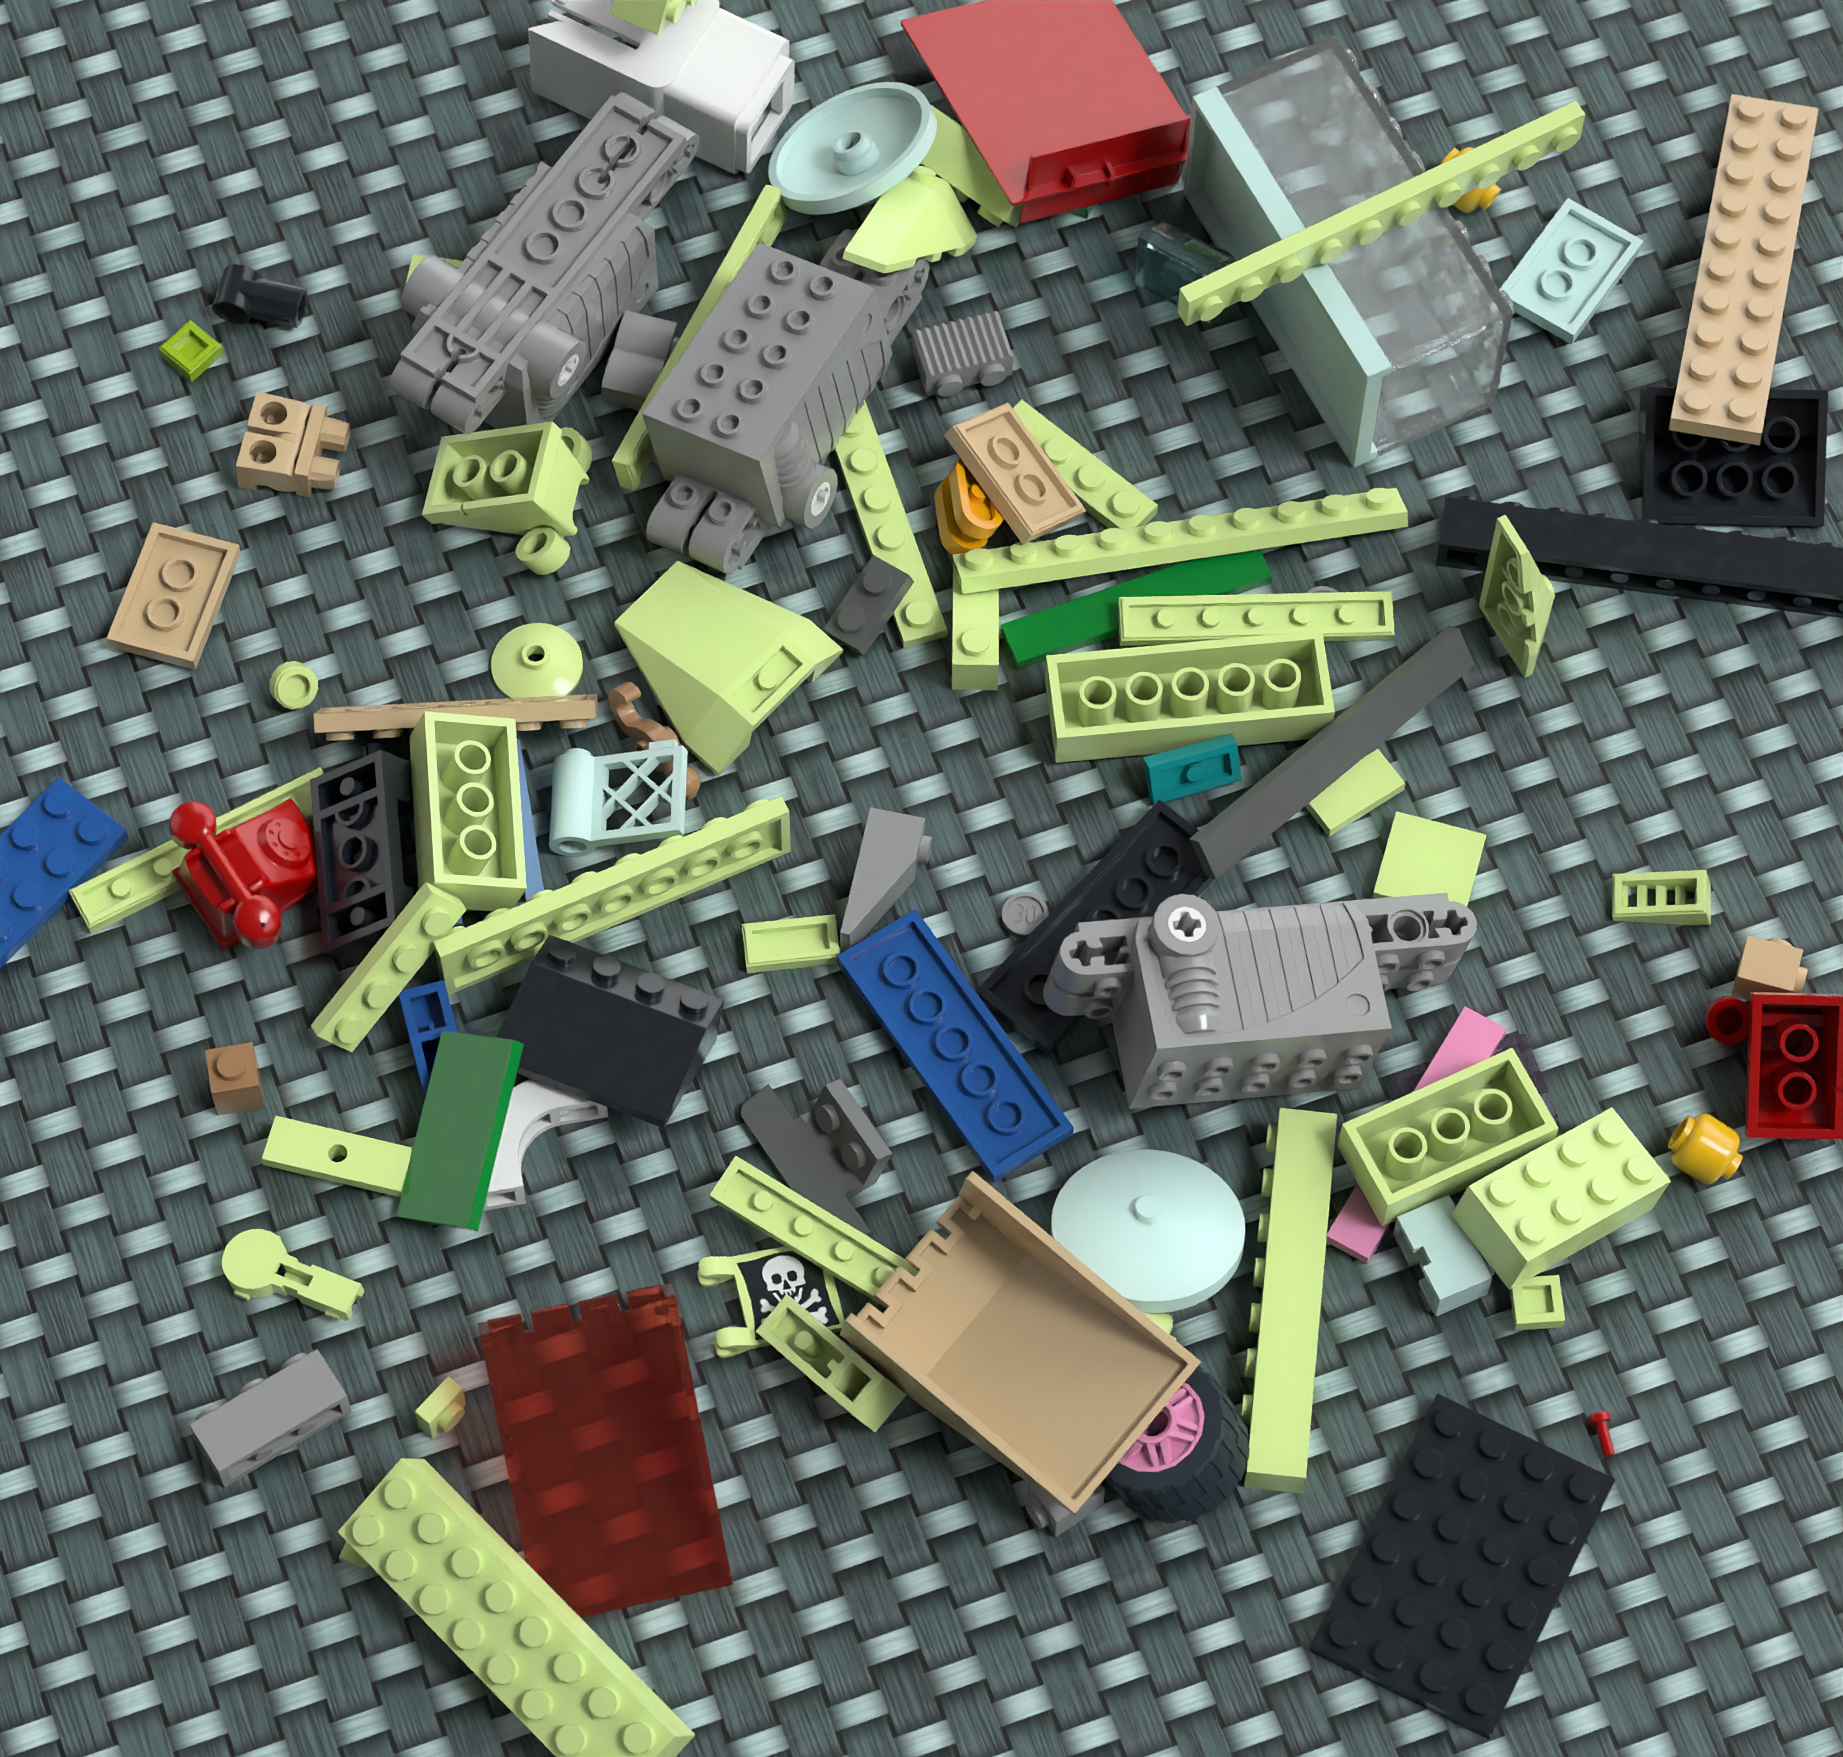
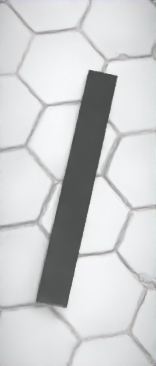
(1331, 752)

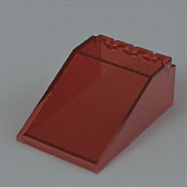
(607, 1451)

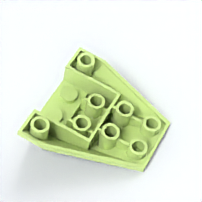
(719, 658)

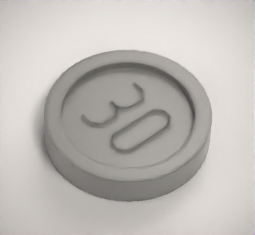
(1023, 913)

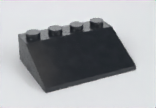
(1734, 482)
(610, 1030)

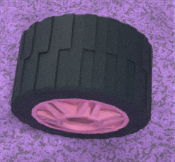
(1185, 1455)

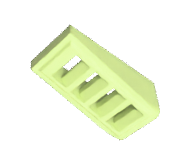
(1677, 914)

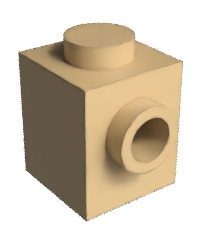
(1769, 967)

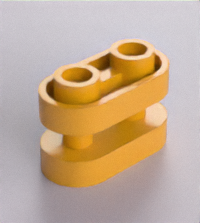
(964, 511)

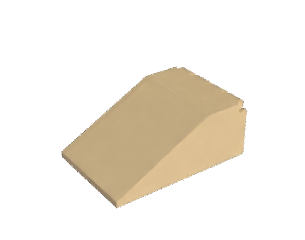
(1020, 1347)

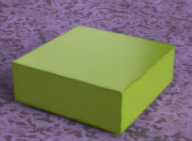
(191, 351)

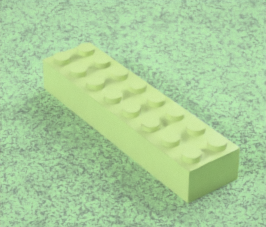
(507, 1621)

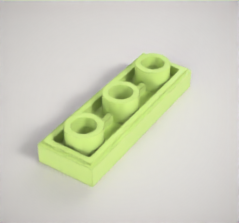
(310, 1152)

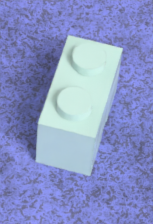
(1446, 1255)

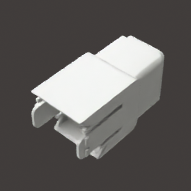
(703, 72)

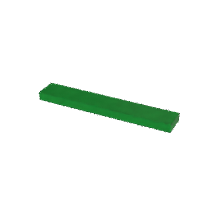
(1096, 615)

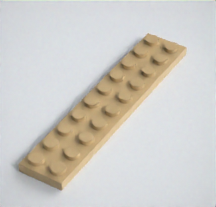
(1744, 270)

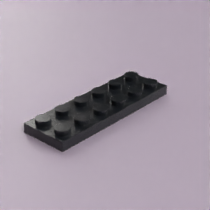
(1128, 883)

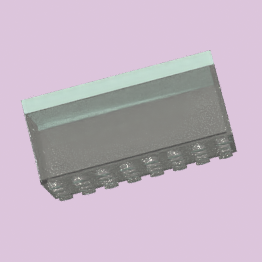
(1391, 329)

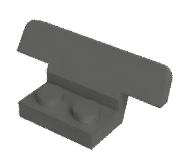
(824, 1152)

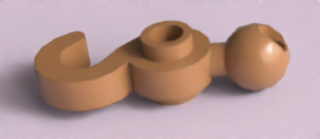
(646, 731)

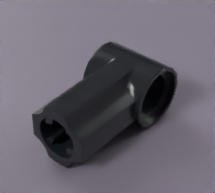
(246, 296)

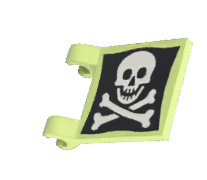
(761, 1284)

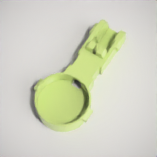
(252, 1265)

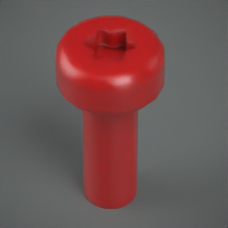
(1600, 1421)

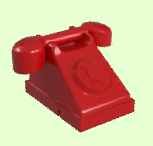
(245, 872)
(1791, 1061)

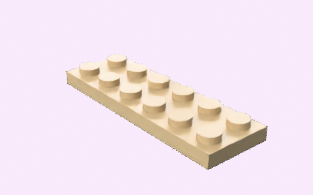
(391, 719)

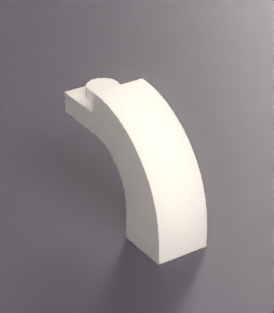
(531, 1111)

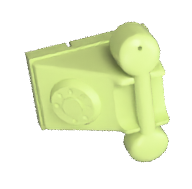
(514, 484)

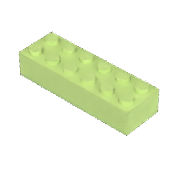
(1188, 694)

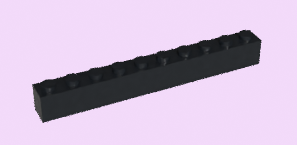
(1651, 556)

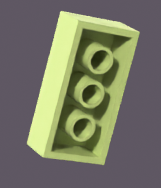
(468, 808)
(1445, 1135)
(1560, 1198)

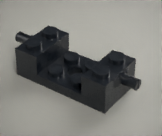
(352, 809)

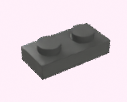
(868, 605)

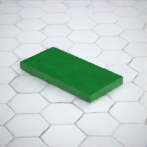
(460, 1130)

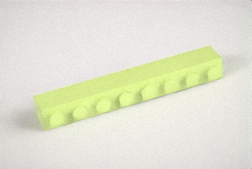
(1290, 1299)

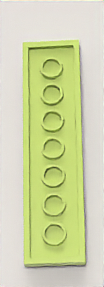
(615, 894)

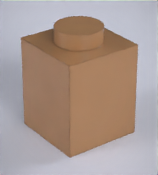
(235, 1078)

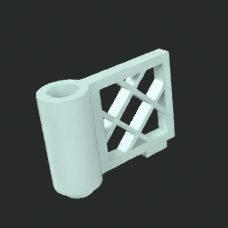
(582, 802)

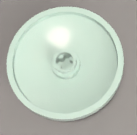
(853, 148)
(1152, 1227)

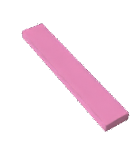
(1467, 1043)

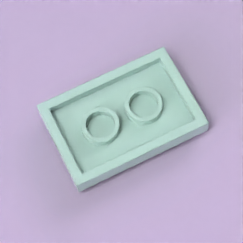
(1570, 270)

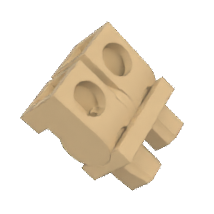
(287, 446)

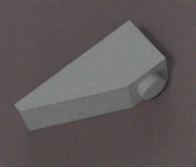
(884, 870)

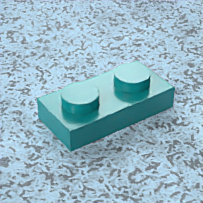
(1192, 768)

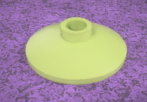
(552, 676)

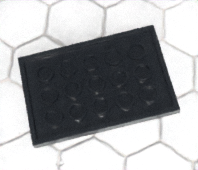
(1462, 1566)

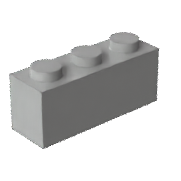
(270, 1416)

